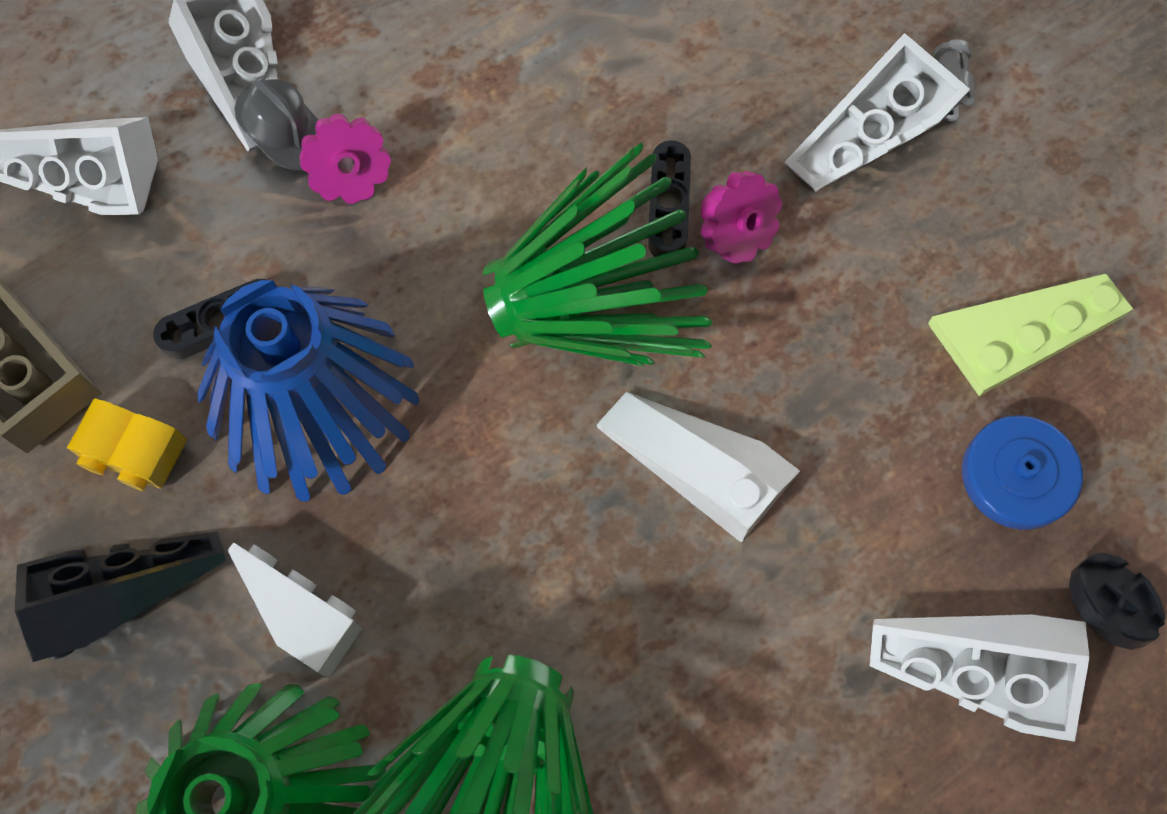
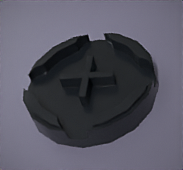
(1116, 602)

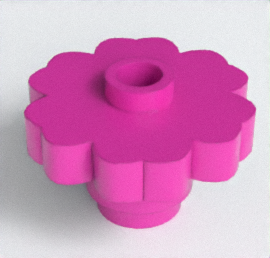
(344, 159)
(740, 216)

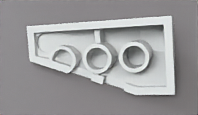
(226, 48)
(887, 107)
(85, 162)
(709, 465)
(1008, 665)

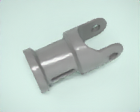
(948, 55)

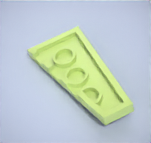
(1021, 331)

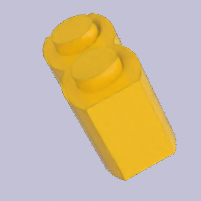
(126, 444)

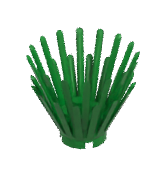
(546, 290)
(514, 728)
(257, 768)

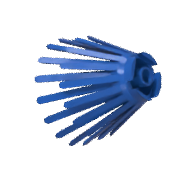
(287, 358)

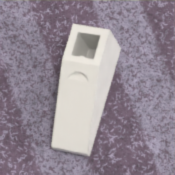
(297, 619)

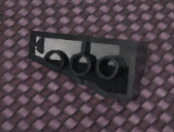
(77, 599)

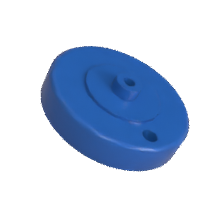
(1022, 472)

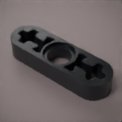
(680, 185)
(183, 320)

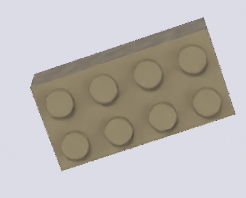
(37, 378)

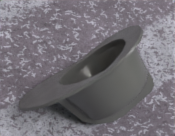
(276, 120)

